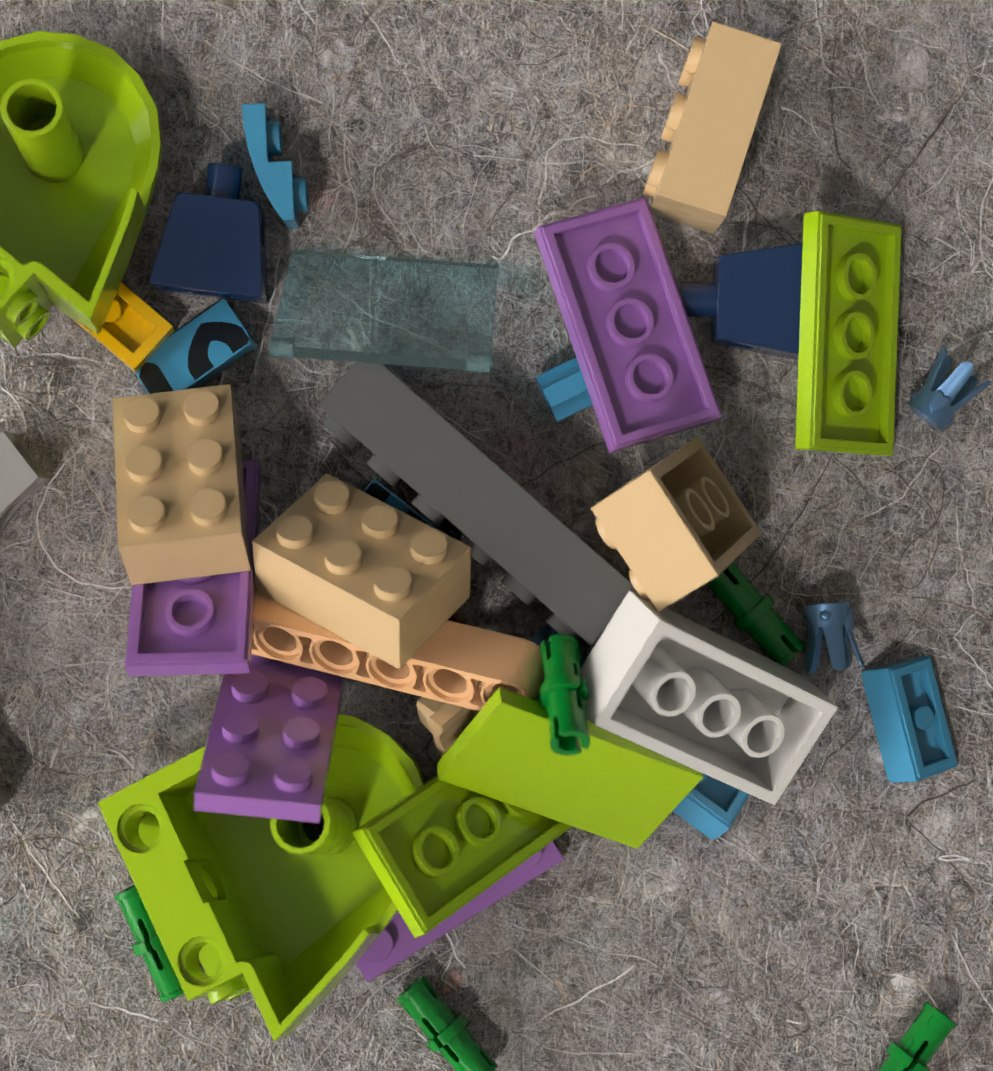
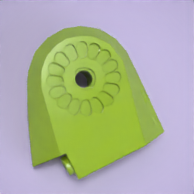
(72, 178)
(258, 893)

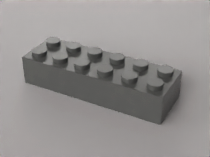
(477, 497)

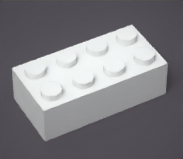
(702, 699)

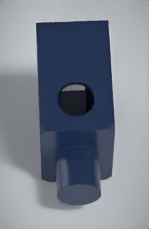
(214, 242)
(752, 300)

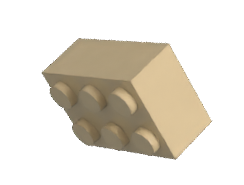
(711, 126)
(180, 485)
(676, 524)
(362, 569)

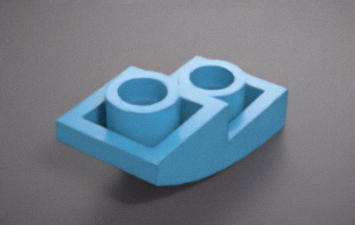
(278, 179)

